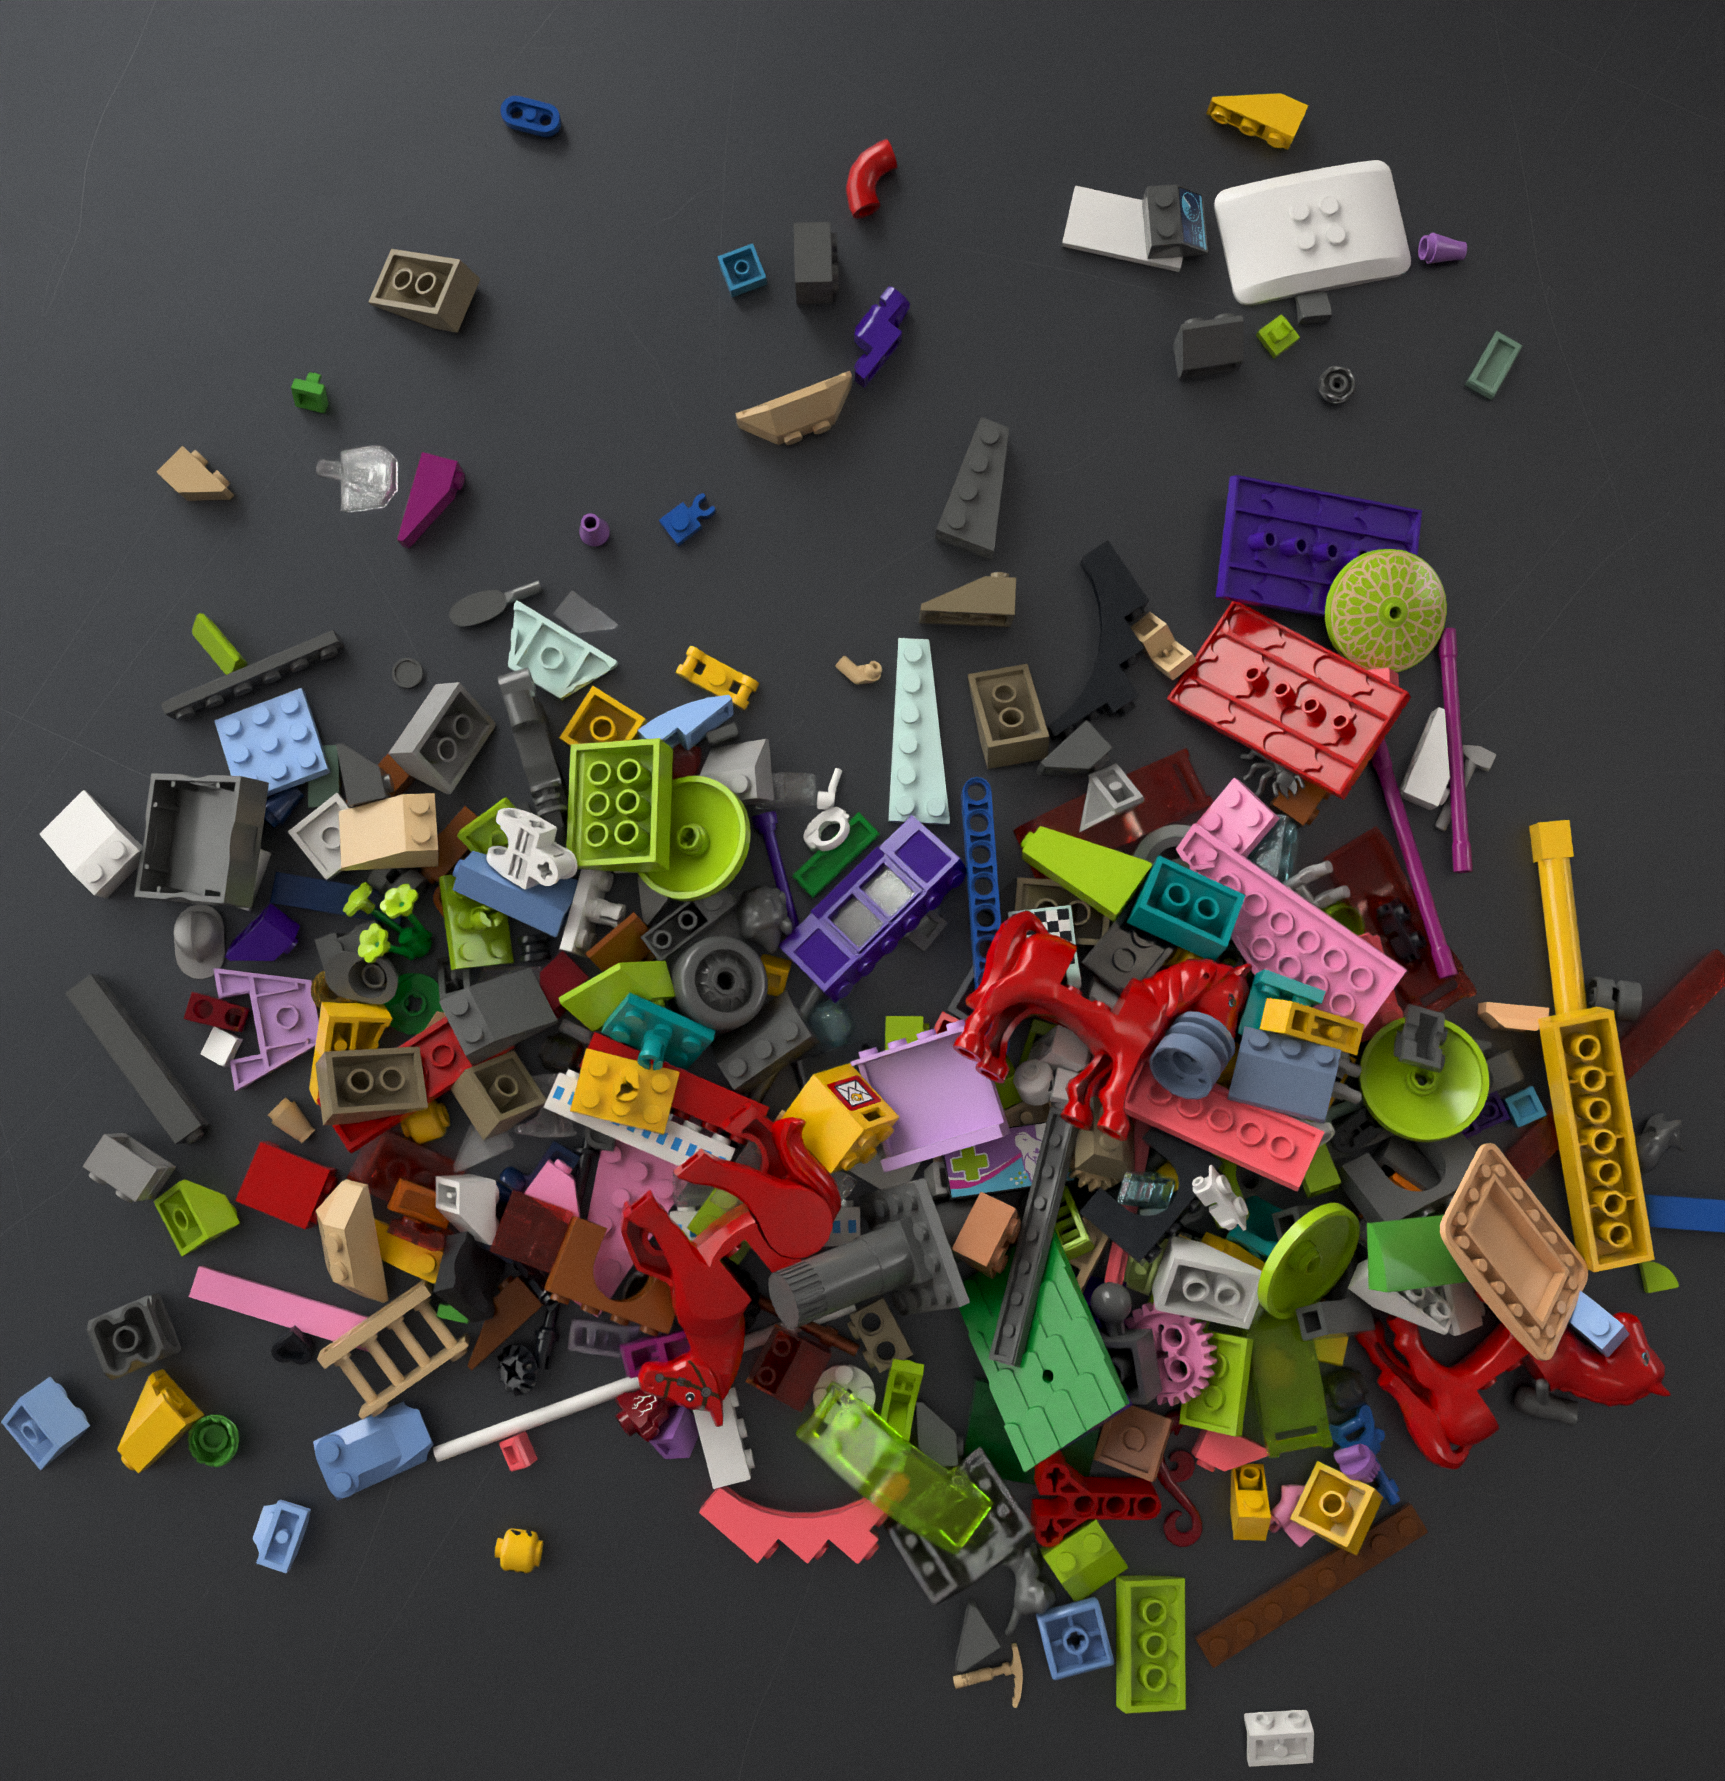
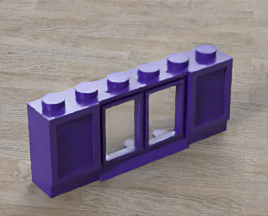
(874, 908)

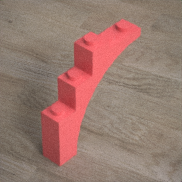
(805, 1533)

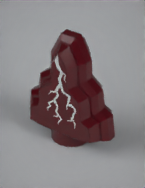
(642, 1413)

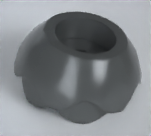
(1345, 380)

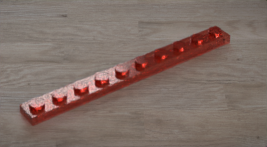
(1636, 1050)

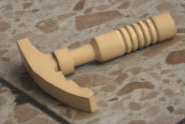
(988, 1673)

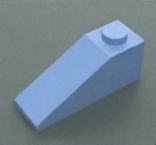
(1597, 1325)

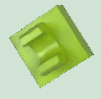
(1277, 336)

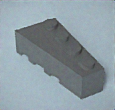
(975, 499)

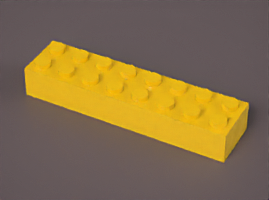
(1596, 1138)

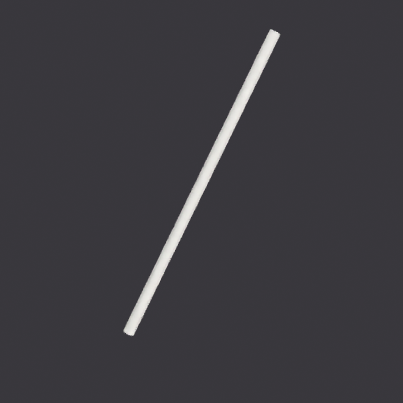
(582, 1401)

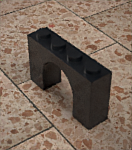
(1143, 1235)

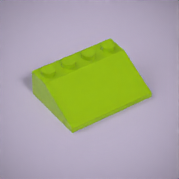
(620, 805)

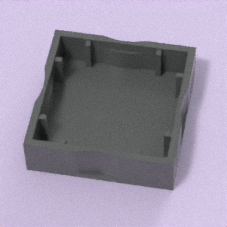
(202, 839)

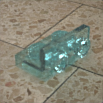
(1275, 849)

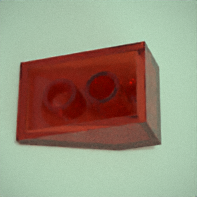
(396, 1157)

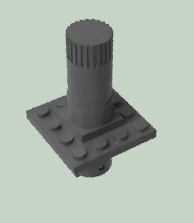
(901, 1254)

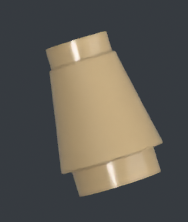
(291, 1120)

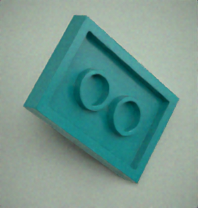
(657, 1033)

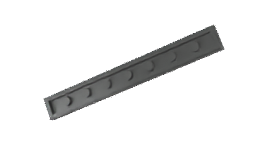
(1034, 1240)

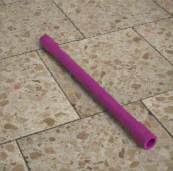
(1461, 846)
(1440, 950)

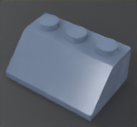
(1284, 1074)

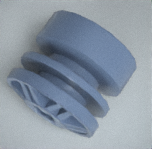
(1192, 1055)

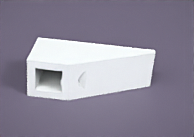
(1414, 1305)

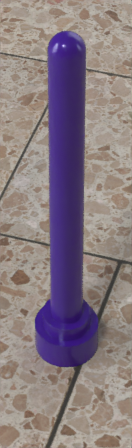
(766, 826)

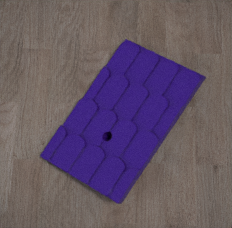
(1293, 541)

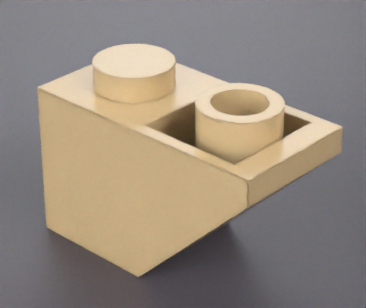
(192, 480)

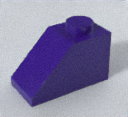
(265, 937)

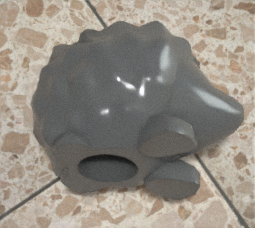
(763, 917)

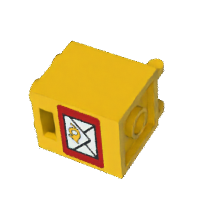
(842, 1118)

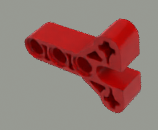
(1060, 1515)

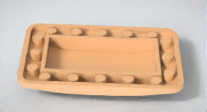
(1513, 1252)

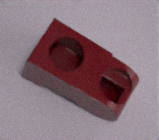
(216, 1012)

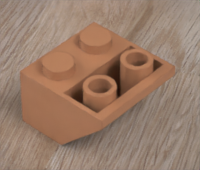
(988, 1235)

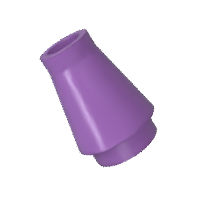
(1438, 248)
(594, 536)

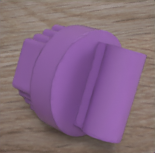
(1357, 1463)

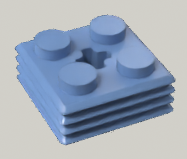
(1093, 1647)

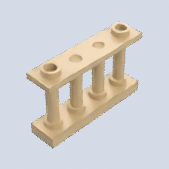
(392, 1318)

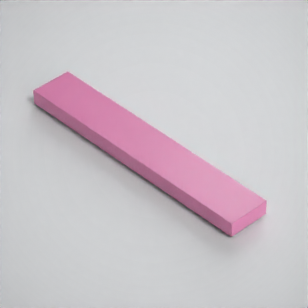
(273, 1304)

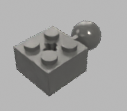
(1129, 1349)

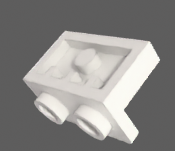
(1279, 1738)

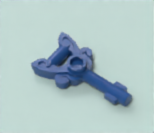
(1371, 1438)

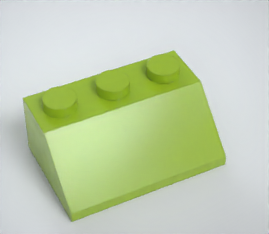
(602, 994)

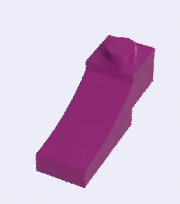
(651, 1348)

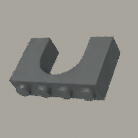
(1382, 1200)
(1342, 1311)

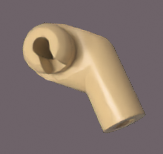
(859, 674)

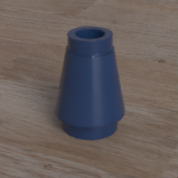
(281, 806)

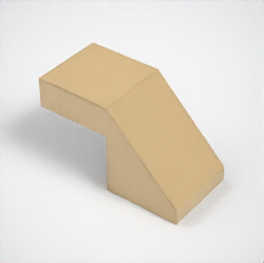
(1161, 646)

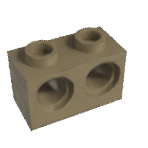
(886, 1331)

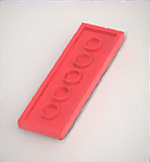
(1238, 1132)

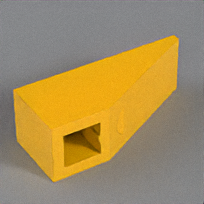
(1261, 115)

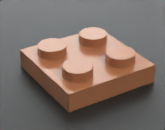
(1134, 1442)

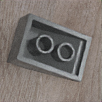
(498, 1014)

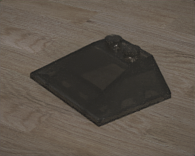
(993, 1541)

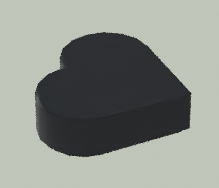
(293, 1347)

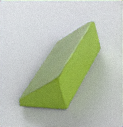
(217, 645)

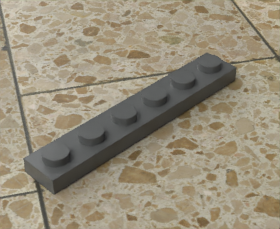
(263, 671)

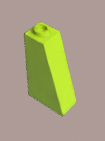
(1087, 870)

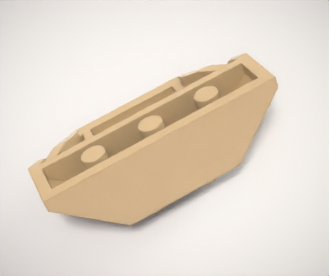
(799, 412)
(352, 1241)

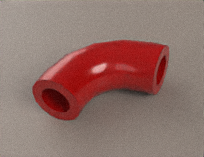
(864, 177)

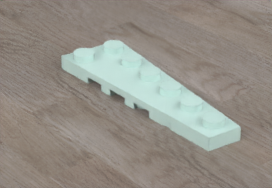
(917, 756)

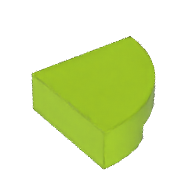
(1656, 1277)

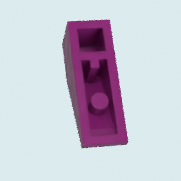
(430, 494)

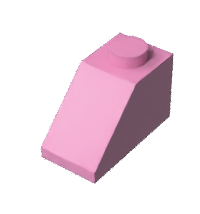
(556, 1186)

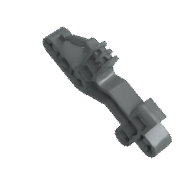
(536, 750)

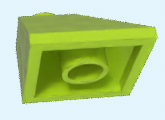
(195, 1215)

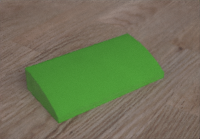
(1409, 1255)

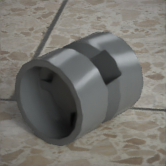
(382, 879)
(1622, 997)

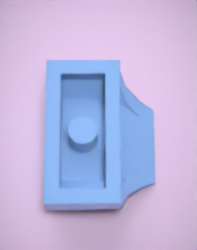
(280, 1534)

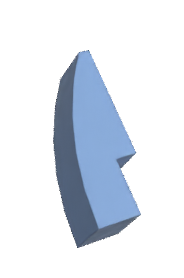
(689, 722)

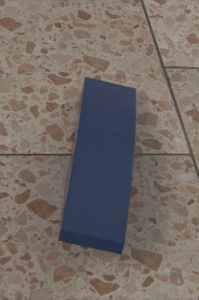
(320, 895)

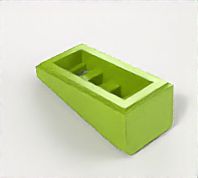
(1078, 1240)

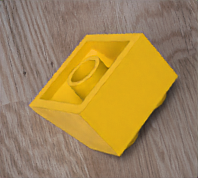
(1337, 1508)

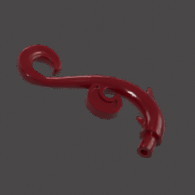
(1168, 1480)

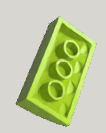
(1150, 1643)

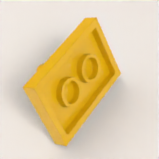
(624, 1092)

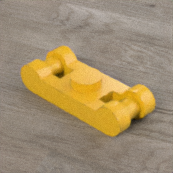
(717, 677)

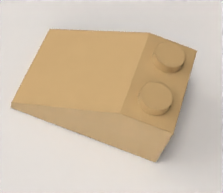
(390, 833)

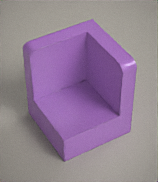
(676, 1434)

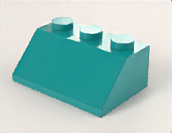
(1186, 909)

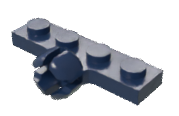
(521, 1181)

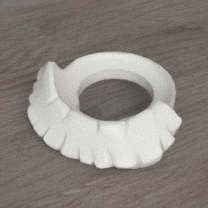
(812, 834)

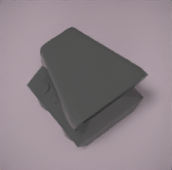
(133, 1336)

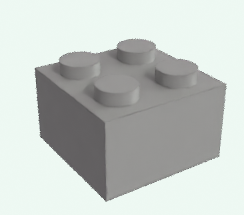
(128, 1167)

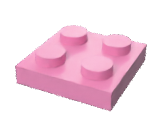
(1238, 818)

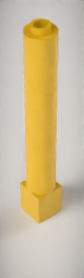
(1552, 851)

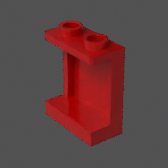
(286, 1185)

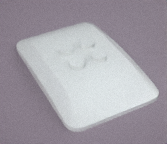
(1312, 232)

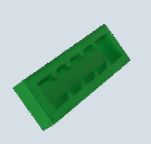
(827, 865)

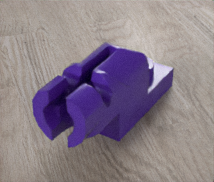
(878, 334)

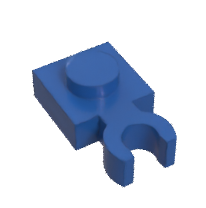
(683, 521)

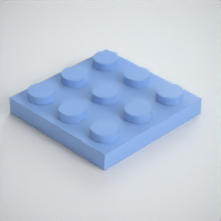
(274, 742)

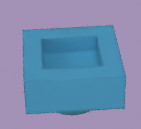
(1523, 1106)

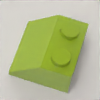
(1084, 1559)

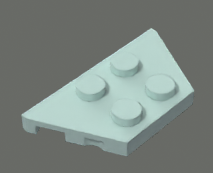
(554, 655)

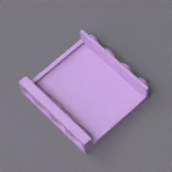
(935, 1094)

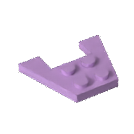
(283, 1020)

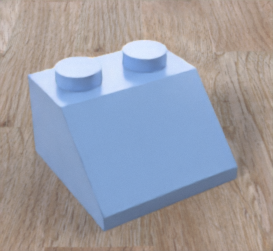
(45, 1422)

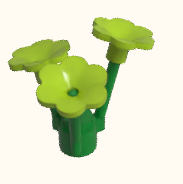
(397, 902)

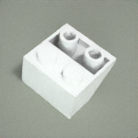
(469, 1204)

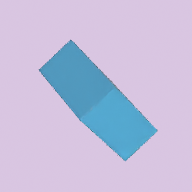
(742, 270)

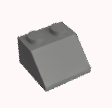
(743, 769)

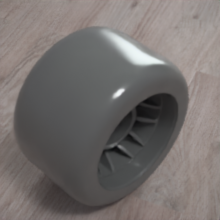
(696, 986)

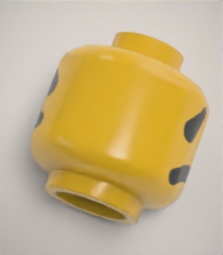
(519, 1550)

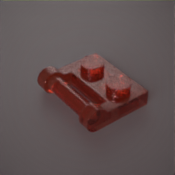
(419, 1234)

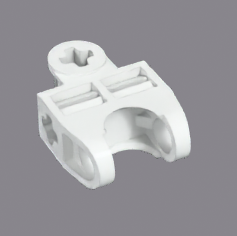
(531, 851)

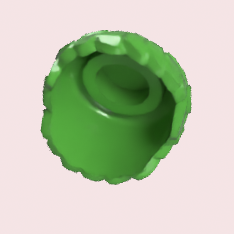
(213, 1440)

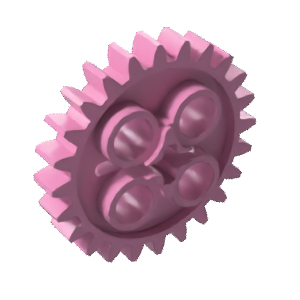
(1192, 1351)

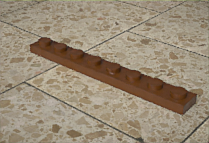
(1309, 1586)

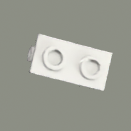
(1229, 1208)

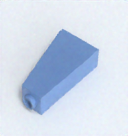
(537, 906)

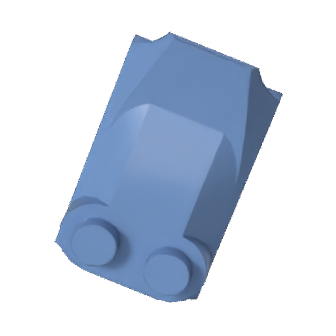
(372, 1449)

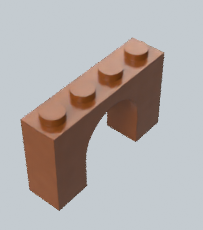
(450, 847)
(574, 1280)

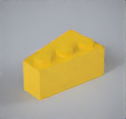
(347, 1028)

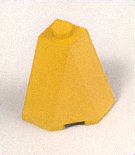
(157, 1422)

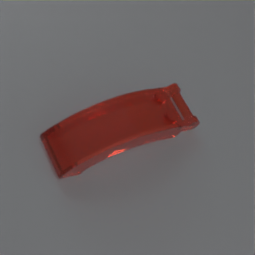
(1162, 805)
(1375, 879)

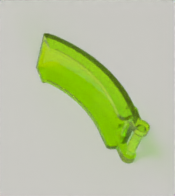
(1286, 1383)
(895, 1472)

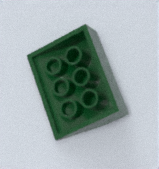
(987, 1431)

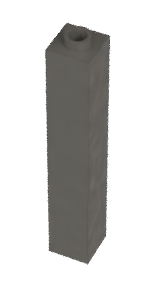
(138, 1060)

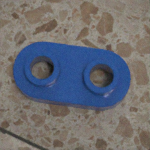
(533, 114)

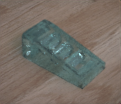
(1146, 1190)

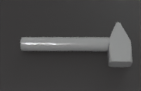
(1474, 758)

